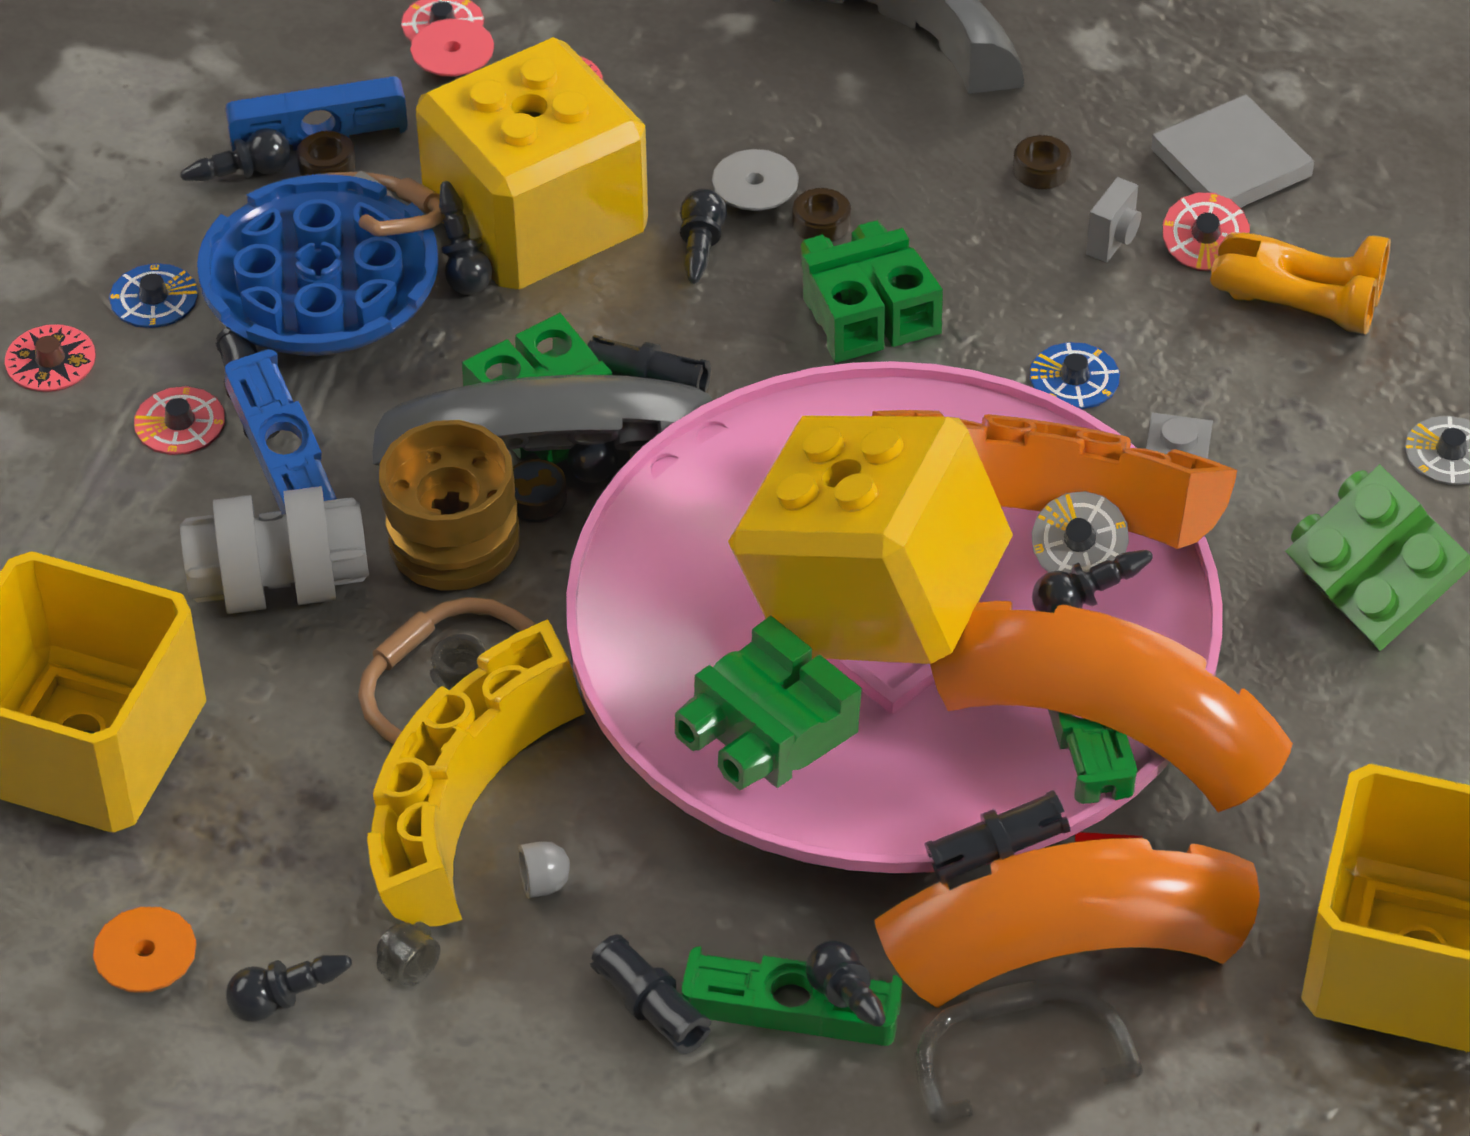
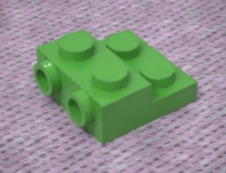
(1377, 555)

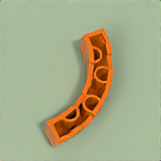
(1159, 494)
(1123, 680)
(1067, 904)

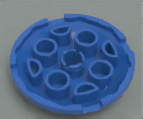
(306, 276)

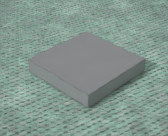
(1233, 152)

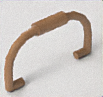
(408, 191)
(409, 637)

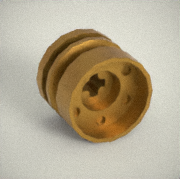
(449, 504)

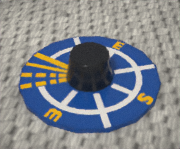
(153, 295)
(1076, 374)

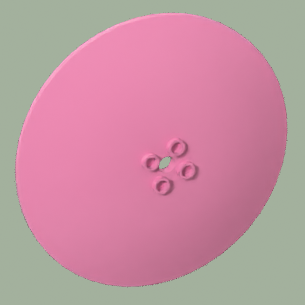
(665, 597)

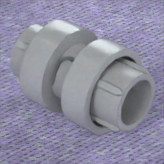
(239, 554)

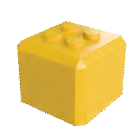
(539, 159)
(873, 536)
(99, 659)
(1396, 910)

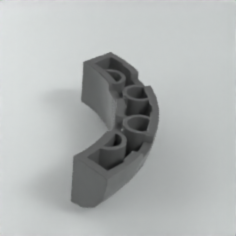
(965, 35)
(551, 411)

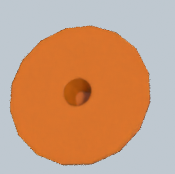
(144, 949)

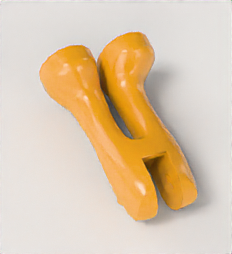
(1292, 276)

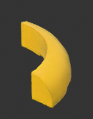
(451, 756)

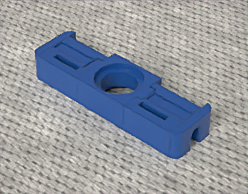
(354, 110)
(268, 407)

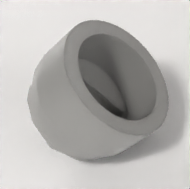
(542, 868)

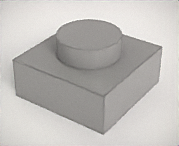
(1113, 220)
(1179, 433)

